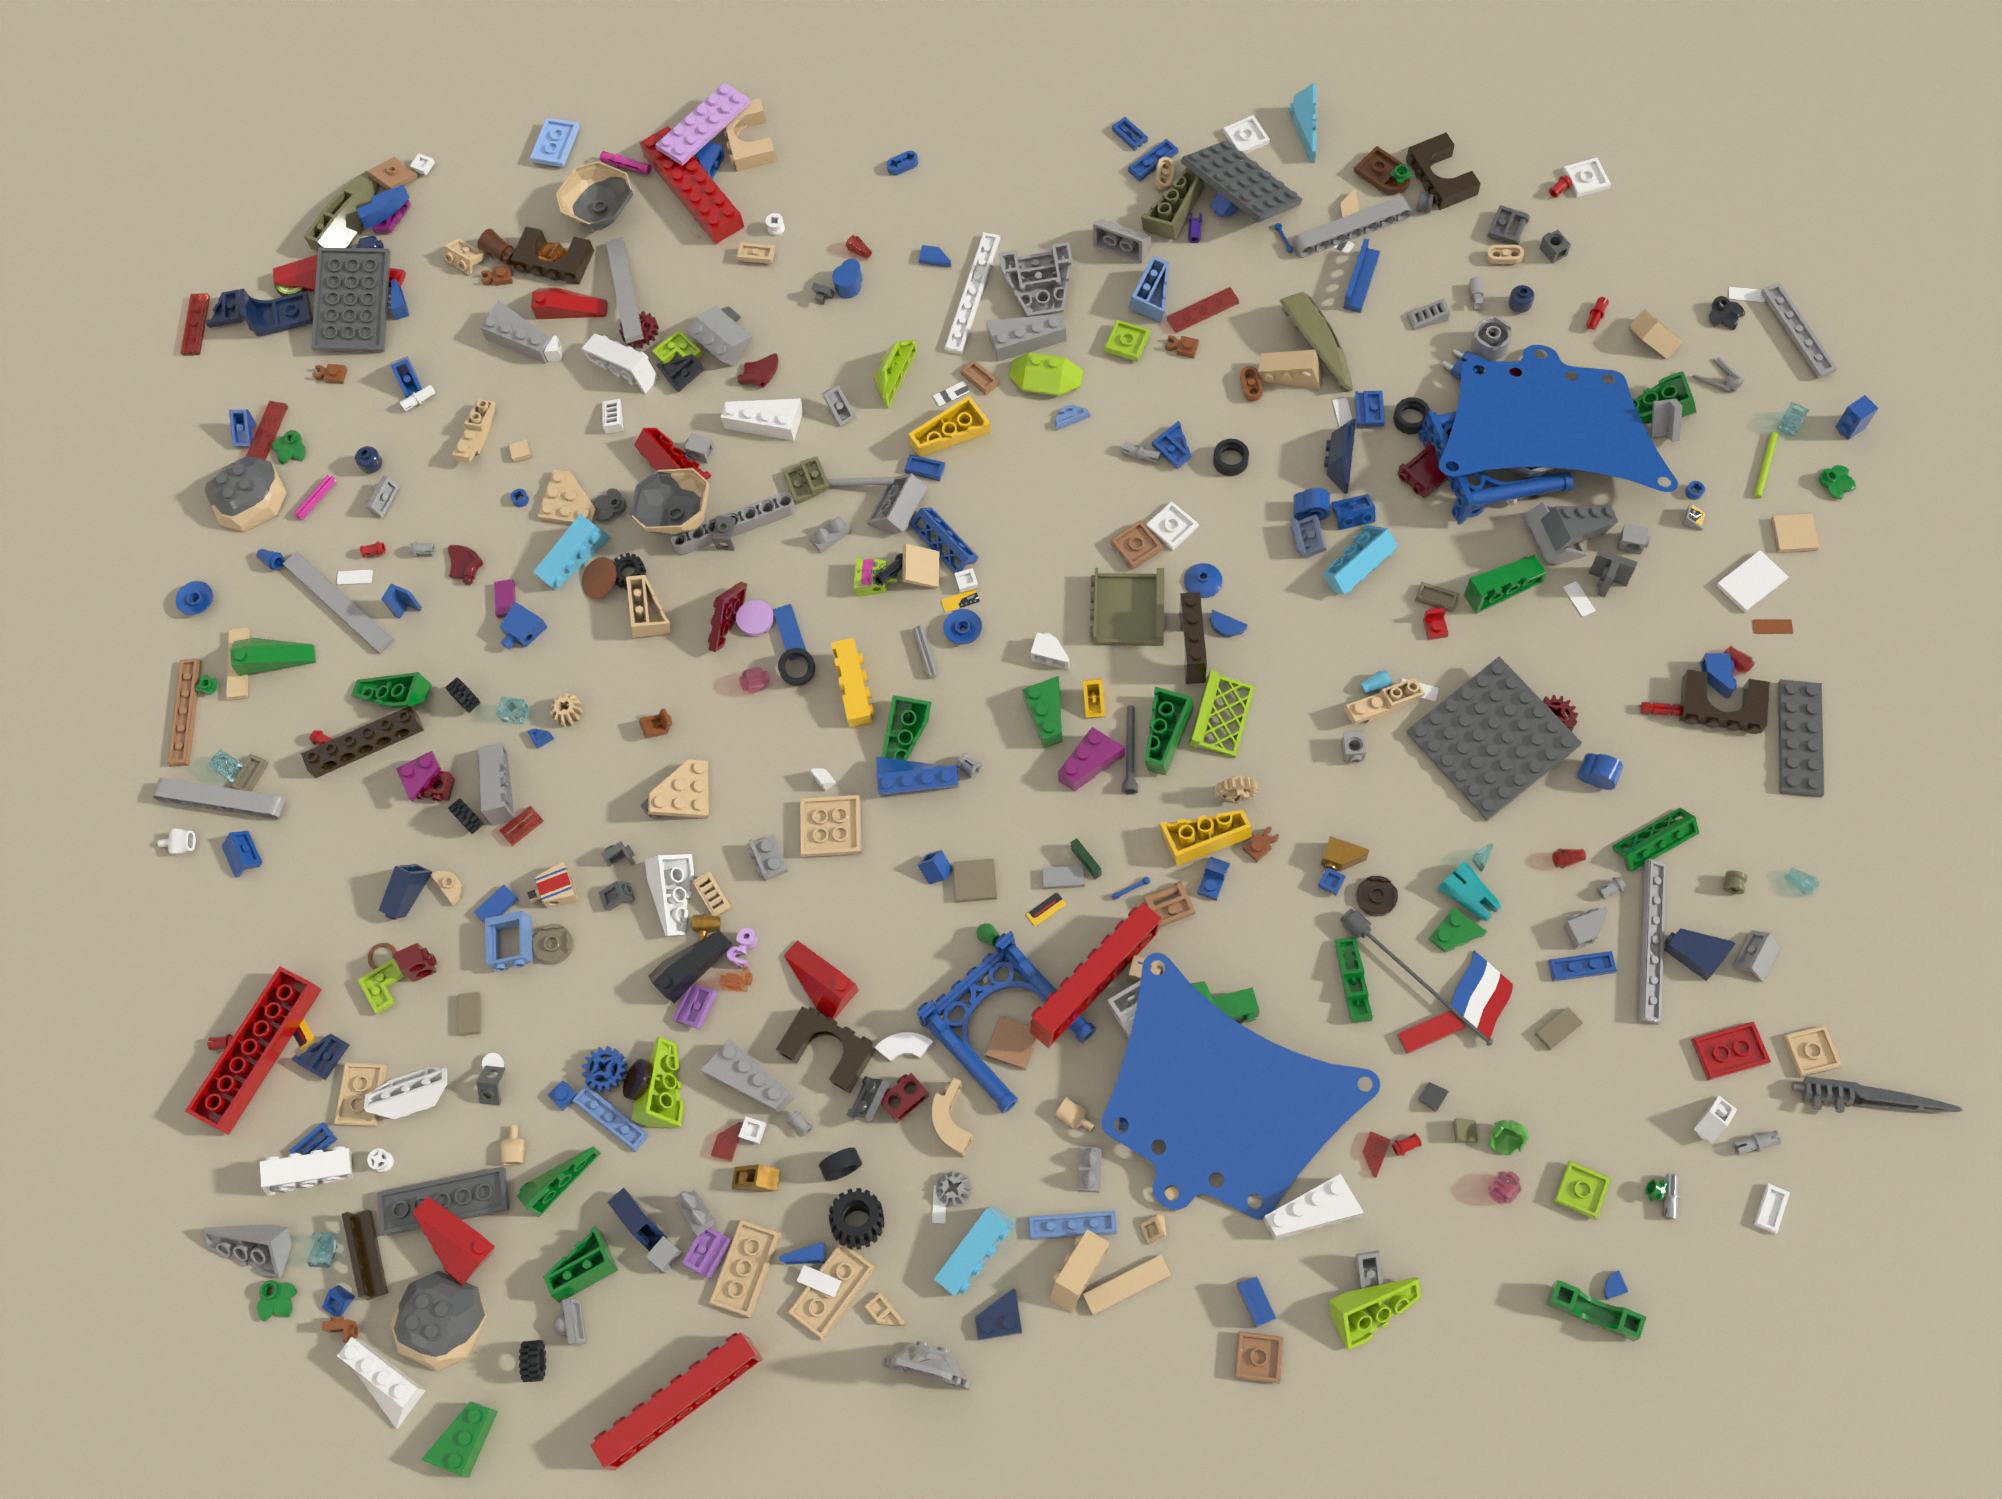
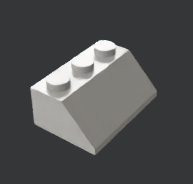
(1121, 240)
(720, 335)
(898, 504)
(1542, 539)

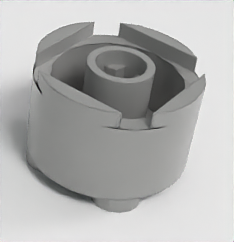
(1491, 338)

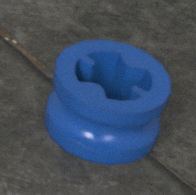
(1694, 484)
(523, 501)

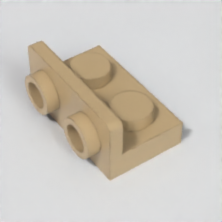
(462, 255)

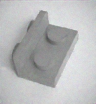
(768, 857)

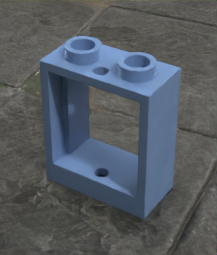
(492, 940)

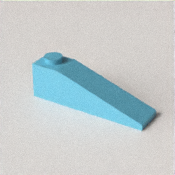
(1304, 118)

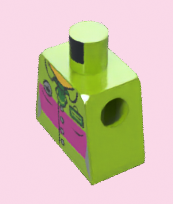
(865, 571)

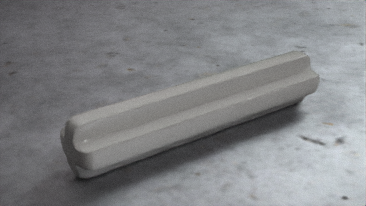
(925, 652)

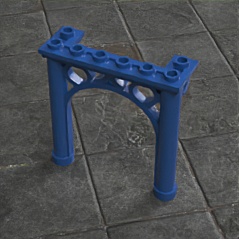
(1473, 498)
(930, 1013)

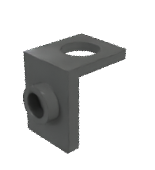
(723, 532)
(489, 1087)

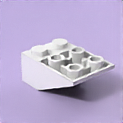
(1124, 1007)

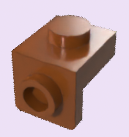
(656, 724)
(338, 1324)

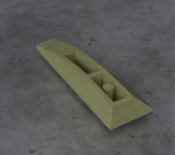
(339, 220)
(1319, 334)

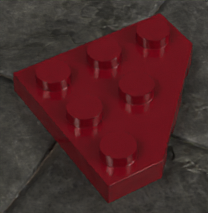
(723, 619)

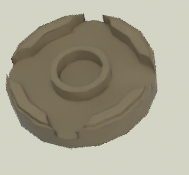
(552, 944)

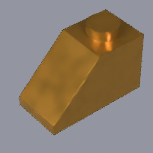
(1342, 854)
(756, 1178)

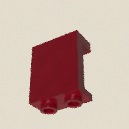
(1423, 472)

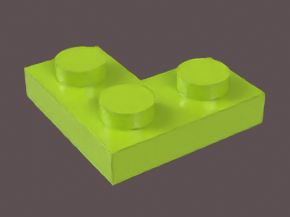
(676, 345)
(376, 983)

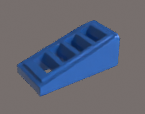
(398, 303)
(807, 1255)

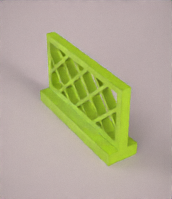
(1204, 713)

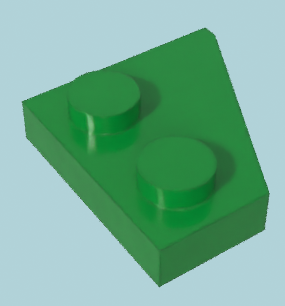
(1455, 931)

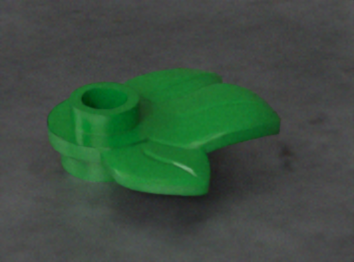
(288, 449)
(1837, 481)
(276, 1303)

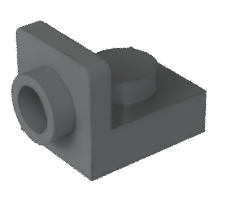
(616, 894)

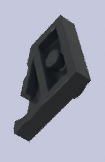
(681, 371)

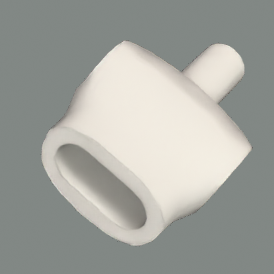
(179, 841)

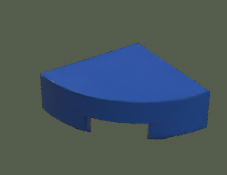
(540, 737)
(1615, 1286)

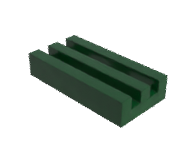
(1086, 859)

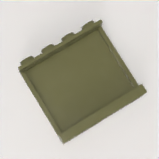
(1128, 609)

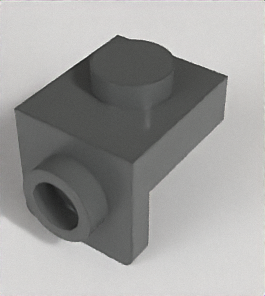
(616, 852)

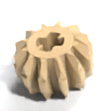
(565, 709)

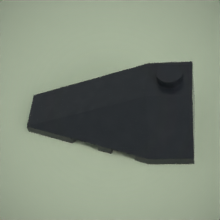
(683, 969)

